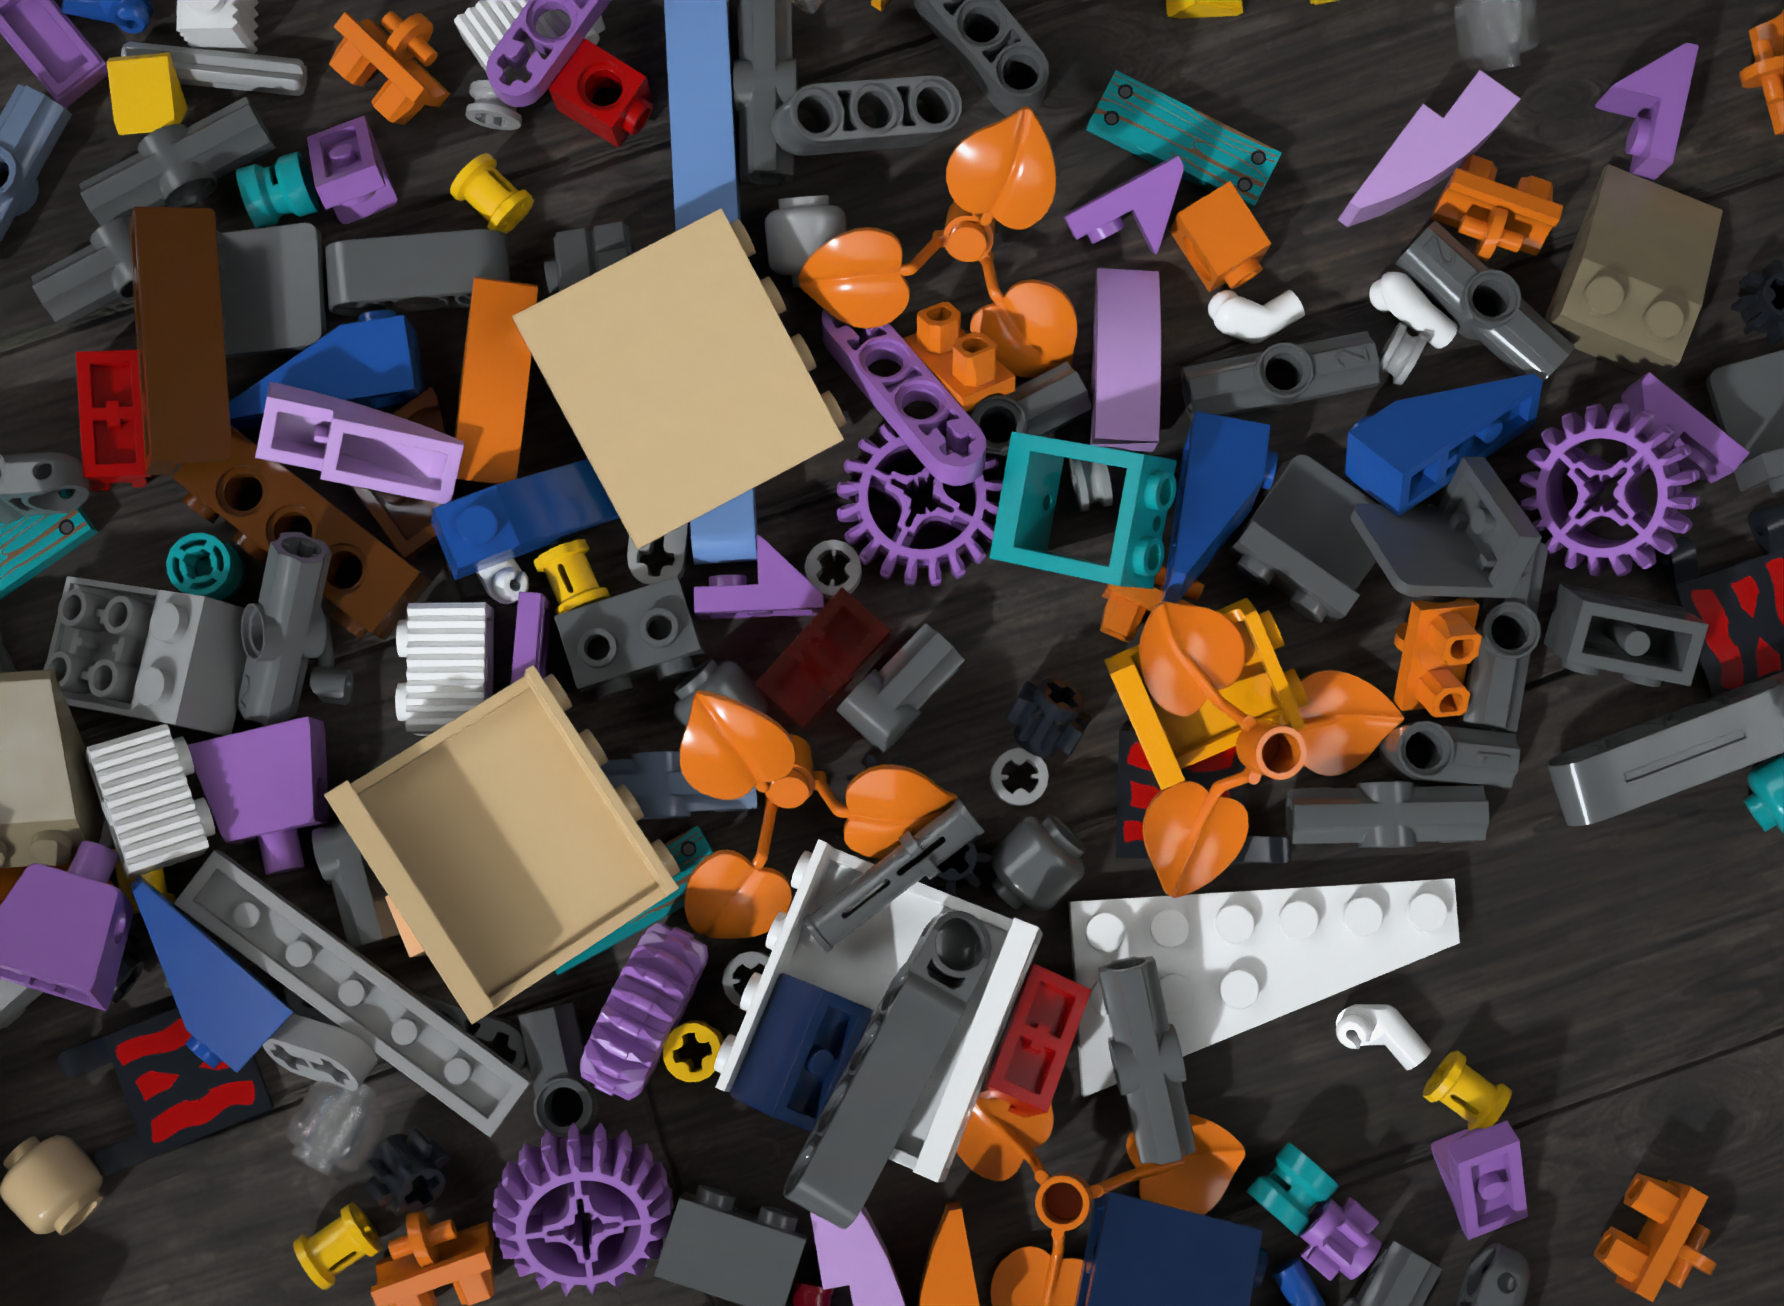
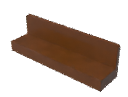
(179, 337)

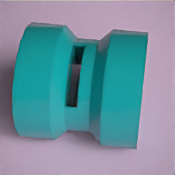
(277, 190)
(220, 575)
(1292, 1188)

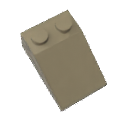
(1636, 274)
(44, 777)

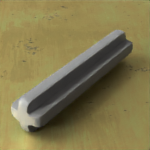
(230, 69)

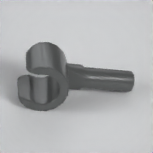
(331, 683)

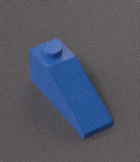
(358, 362)
(1420, 440)
(1217, 486)
(520, 517)
(215, 993)

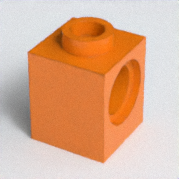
(1221, 238)

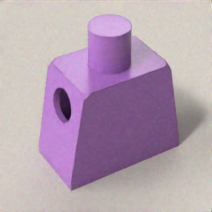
(267, 787)
(66, 928)

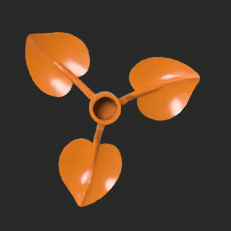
(992, 175)
(1185, 661)
(739, 747)
(1001, 1140)

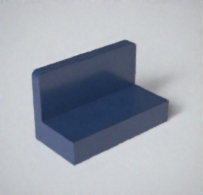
(799, 1051)

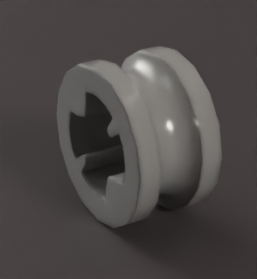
(490, 110)
(1401, 353)
(1090, 483)
(852, 570)
(1020, 796)
(750, 960)

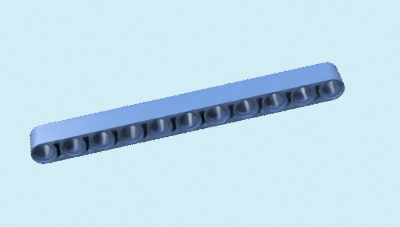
(702, 183)

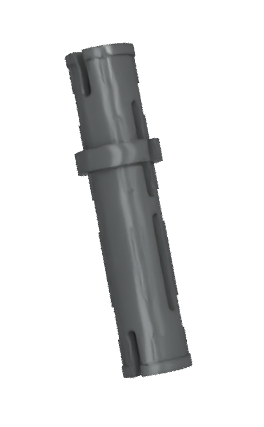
(831, 924)

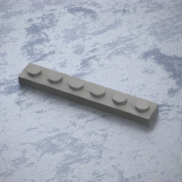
(354, 992)

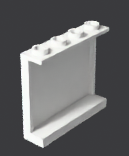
(862, 970)

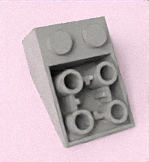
(149, 654)

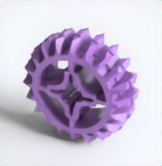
(1588, 474)
(895, 489)
(643, 1011)
(546, 1228)

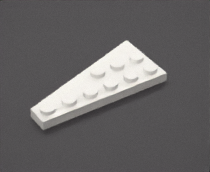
(1251, 953)

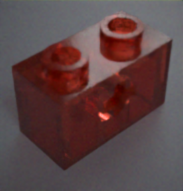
(823, 659)

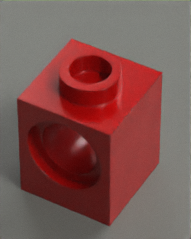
(586, 74)

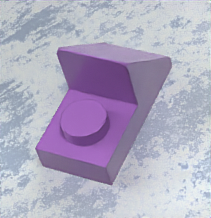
(1658, 102)
(350, 171)
(1145, 195)
(1712, 449)
(779, 591)
(1483, 1177)

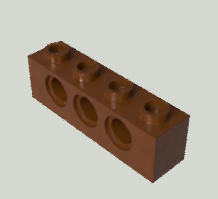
(386, 578)

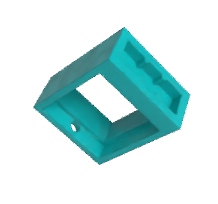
(1030, 502)

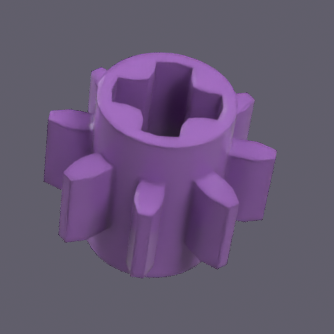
(1340, 1238)

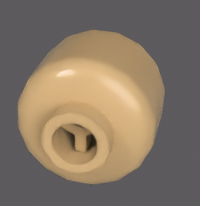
(51, 1184)

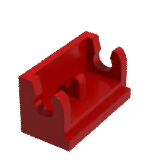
(110, 418)
(1036, 1042)

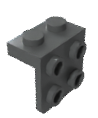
(271, 289)
(1751, 411)
(1307, 541)
(1462, 548)

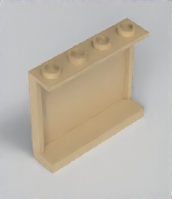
(681, 377)
(505, 843)

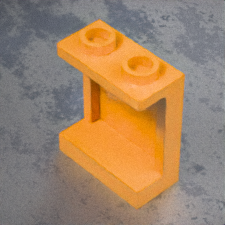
(1259, 691)

